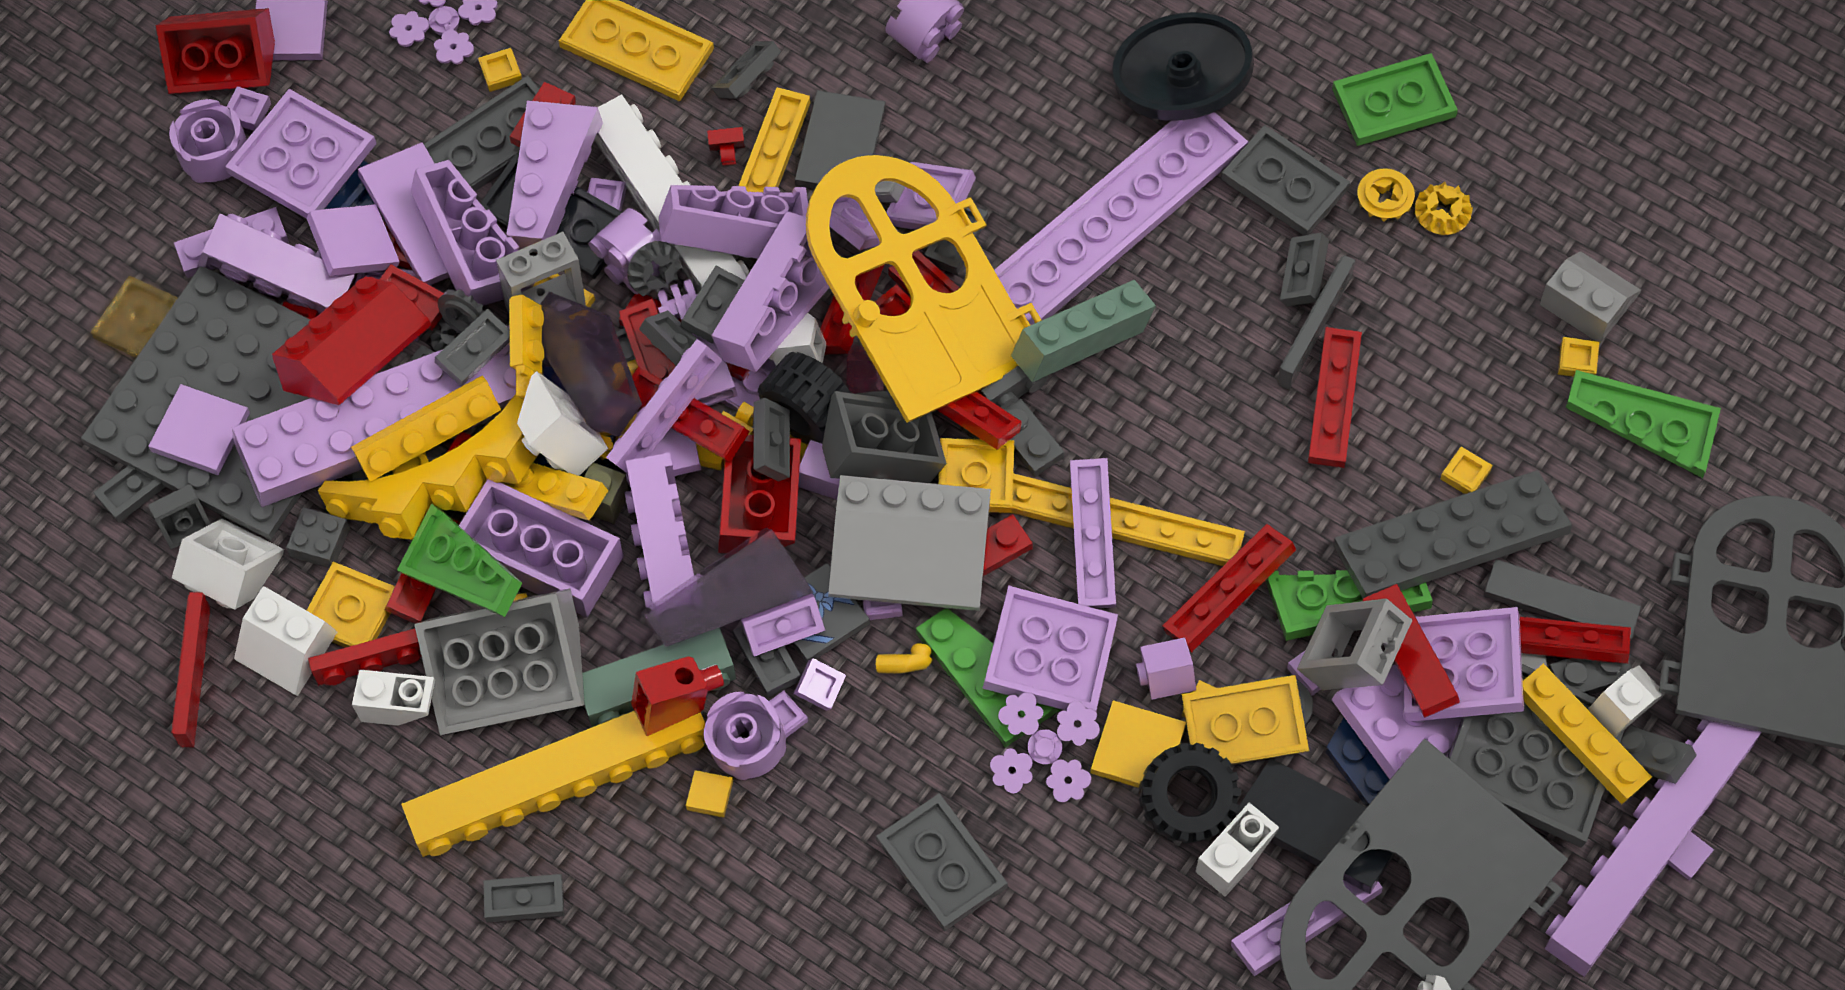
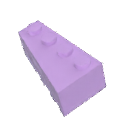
(550, 159)
(726, 220)
(462, 231)
(271, 264)
(772, 298)
(658, 525)

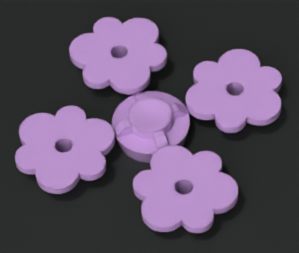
(444, 22)
(1044, 747)

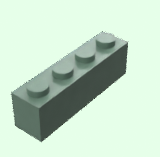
(1083, 330)
(610, 687)

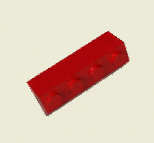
(349, 341)

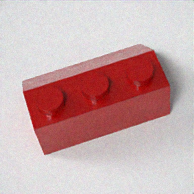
(217, 50)
(757, 501)

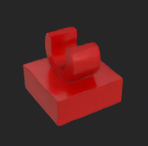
(726, 141)

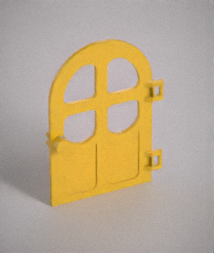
(945, 340)

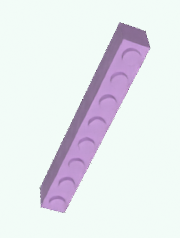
(1646, 847)

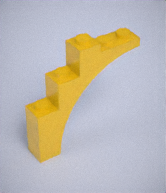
(448, 482)

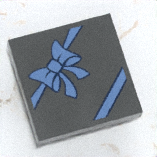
(839, 616)

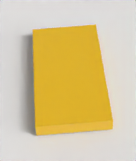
(637, 46)

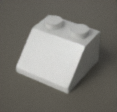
(556, 428)
(226, 563)
(280, 638)

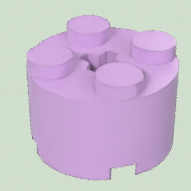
(924, 25)
(206, 139)
(620, 242)
(747, 756)

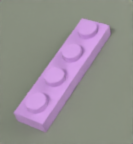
(666, 405)
(1093, 533)
(1261, 943)

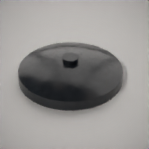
(1183, 66)

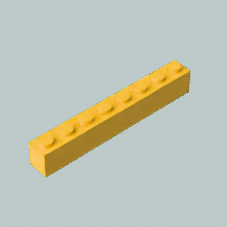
(544, 779)

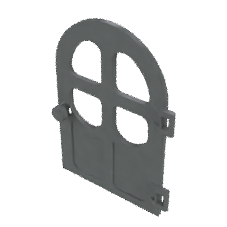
(1764, 676)
(1456, 848)

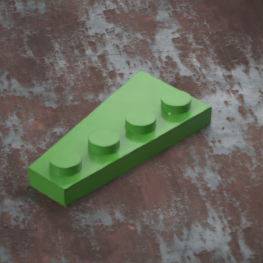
(1654, 420)
(458, 565)
(1304, 596)
(965, 659)

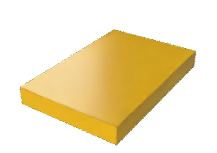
(1248, 720)

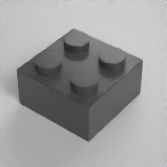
(179, 515)
(318, 537)

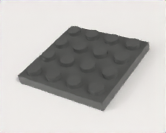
(1530, 769)

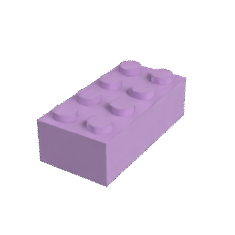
(543, 544)

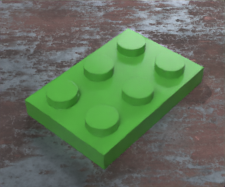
(1394, 99)

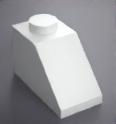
(1625, 700)

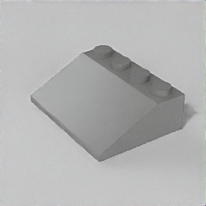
(909, 542)
(502, 666)

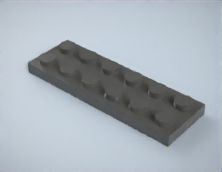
(1453, 535)

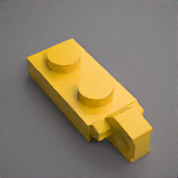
(525, 340)

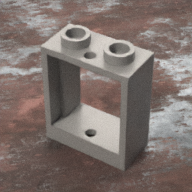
(553, 256)
(1368, 664)

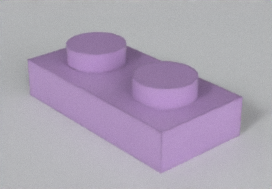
(782, 624)

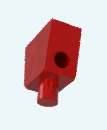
(672, 692)

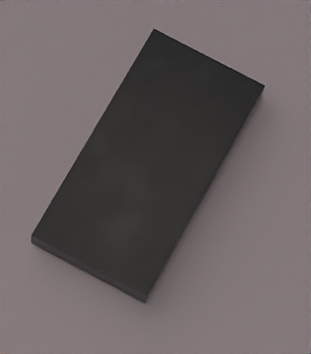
(581, 222)
(1312, 820)

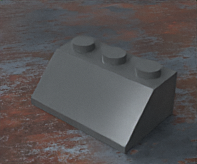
(873, 440)

